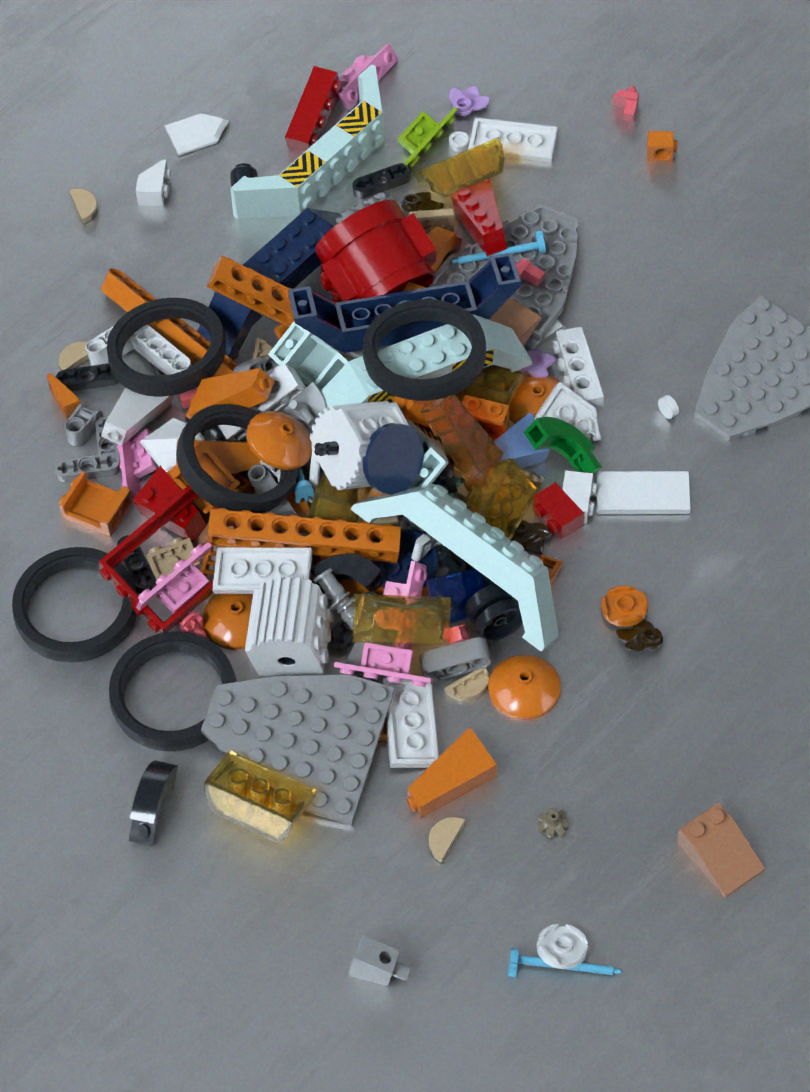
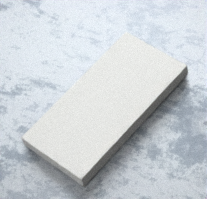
(518, 139)
(643, 492)
(244, 568)
(411, 726)

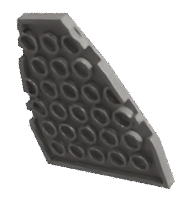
(558, 262)
(757, 373)
(306, 729)

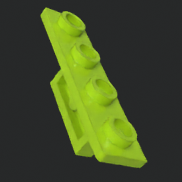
(420, 132)

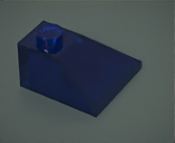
(459, 587)

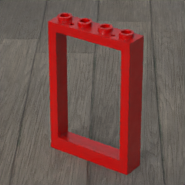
(135, 540)

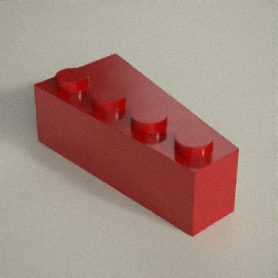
(314, 109)
(480, 216)

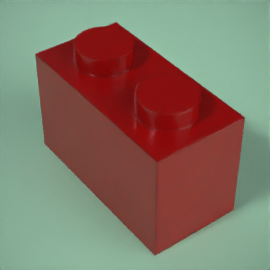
(558, 511)

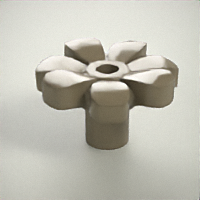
(533, 476)
(553, 823)

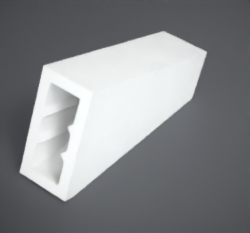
(132, 414)

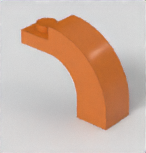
(444, 242)

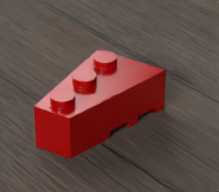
(159, 492)

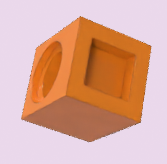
(661, 146)

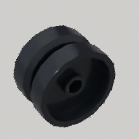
(493, 613)

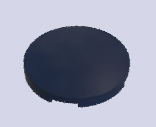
(393, 458)
(399, 571)

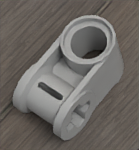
(81, 425)

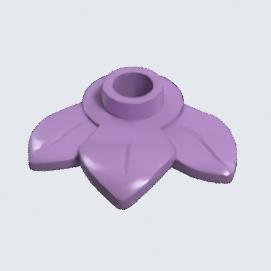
(467, 100)
(540, 362)

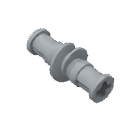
(336, 594)

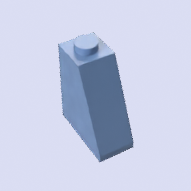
(517, 446)

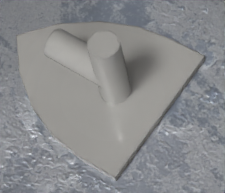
(307, 406)

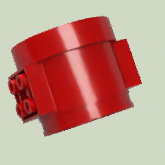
(375, 253)

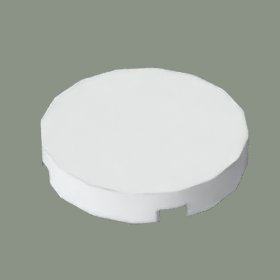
(562, 946)

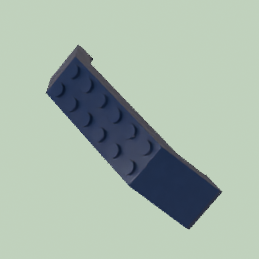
(286, 260)
(347, 321)

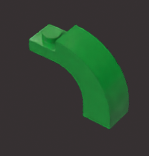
(565, 439)

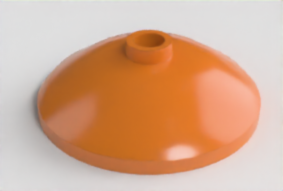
(527, 400)
(279, 440)
(225, 626)
(520, 697)

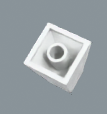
(162, 443)

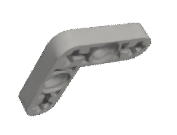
(103, 457)

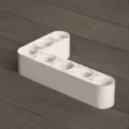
(148, 344)

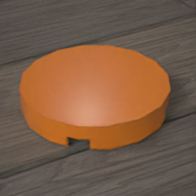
(624, 606)

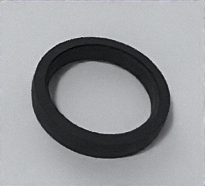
(174, 383)
(431, 388)
(204, 485)
(60, 650)
(140, 653)

